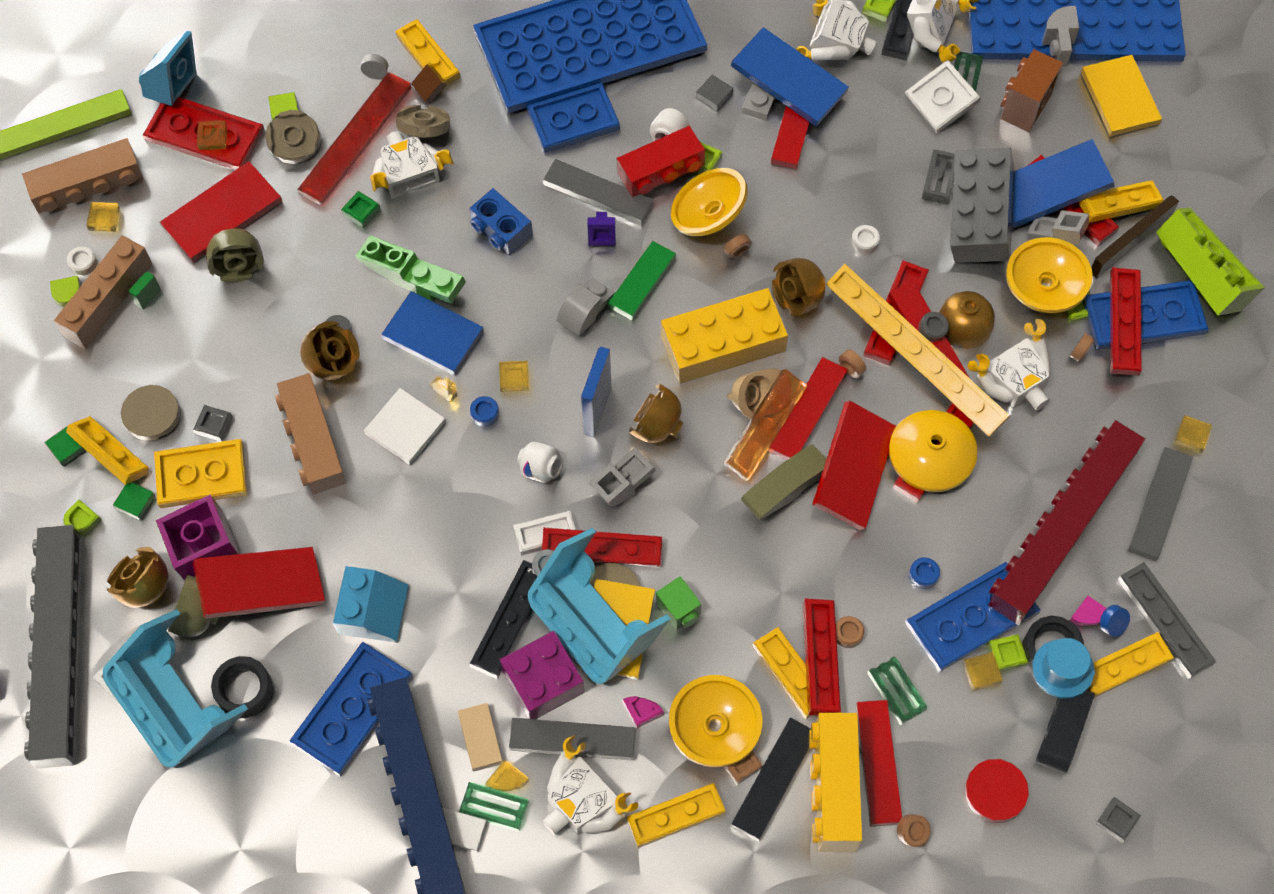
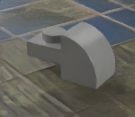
(1061, 33)
(1068, 227)
(583, 305)
(618, 482)

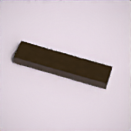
(1134, 236)

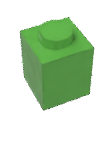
(679, 603)

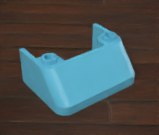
(583, 618)
(158, 698)

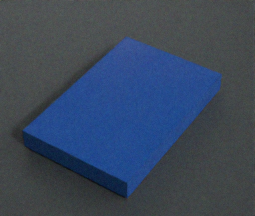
(573, 117)
(432, 333)
(596, 391)

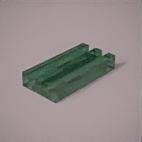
(969, 57)
(908, 685)
(518, 814)

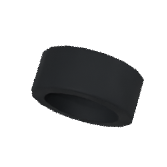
(1051, 623)
(236, 665)

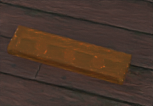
(765, 424)

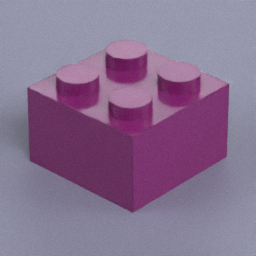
(195, 533)
(542, 675)

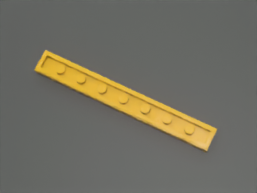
(918, 350)

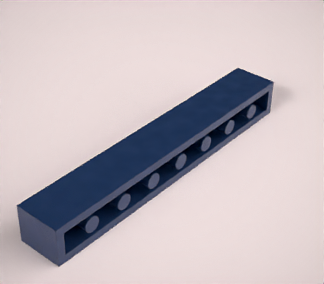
(415, 789)

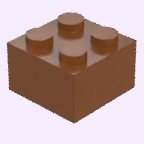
(1030, 90)

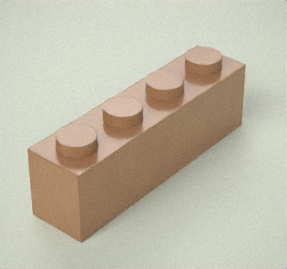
(82, 176)
(103, 292)
(311, 434)

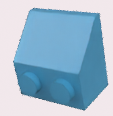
(169, 70)
(370, 605)

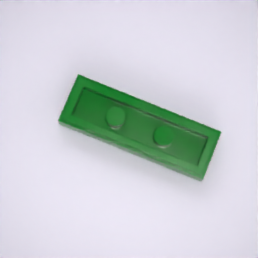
(642, 280)

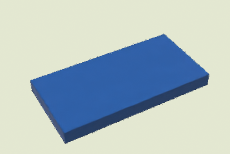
(789, 76)
(1058, 182)
(1166, 313)
(962, 621)
(342, 716)

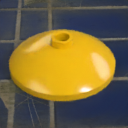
(709, 202)
(1053, 263)
(930, 465)
(715, 701)

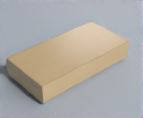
(480, 737)

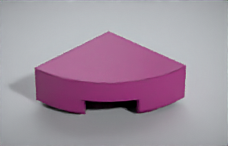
(1088, 613)
(642, 710)

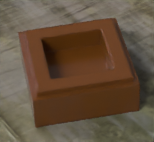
(428, 83)

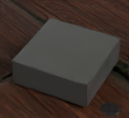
(714, 92)
(212, 423)
(1118, 819)

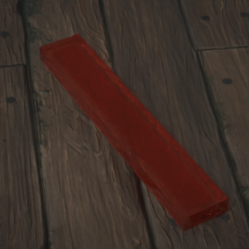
(354, 138)

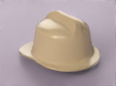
(751, 389)

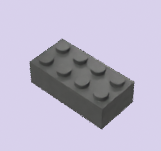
(982, 205)

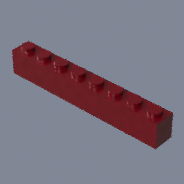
(1066, 522)

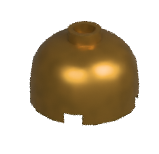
(798, 285)
(969, 319)
(329, 351)
(658, 416)
(139, 579)

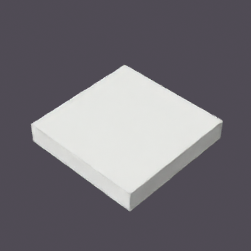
(942, 96)
(404, 426)

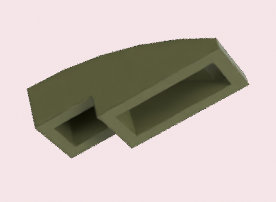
(785, 482)

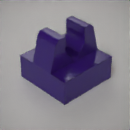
(601, 230)

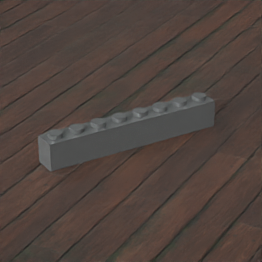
(54, 648)

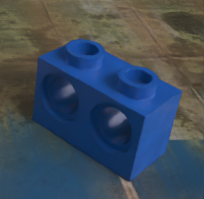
(505, 218)

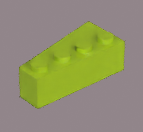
(1209, 262)

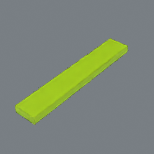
(63, 123)

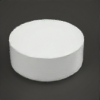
(865, 239)
(81, 260)

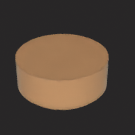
(737, 246)
(1082, 347)
(853, 363)
(849, 632)
(913, 830)

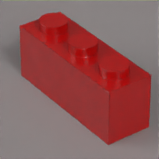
(660, 161)

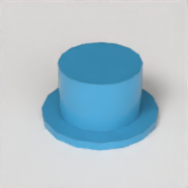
(1063, 668)

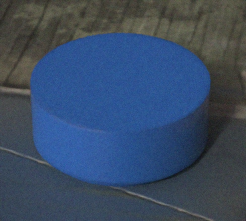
(484, 411)
(924, 573)
(1114, 620)

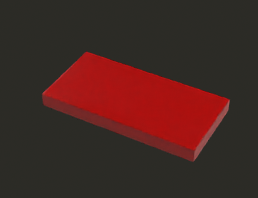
(178, 130)
(225, 205)
(854, 465)
(258, 582)

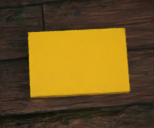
(1121, 95)
(198, 471)
(629, 604)

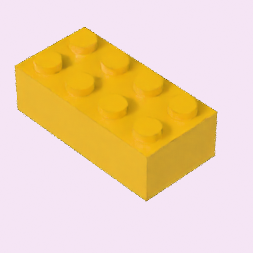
(723, 335)
(837, 782)

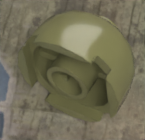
(234, 255)
(191, 618)

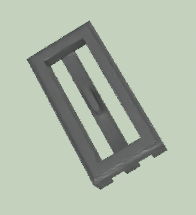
(937, 195)

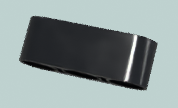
(1064, 732)

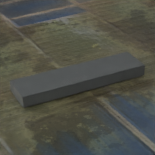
(597, 191)
(1160, 504)
(1167, 620)
(549, 736)

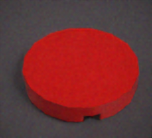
(996, 790)

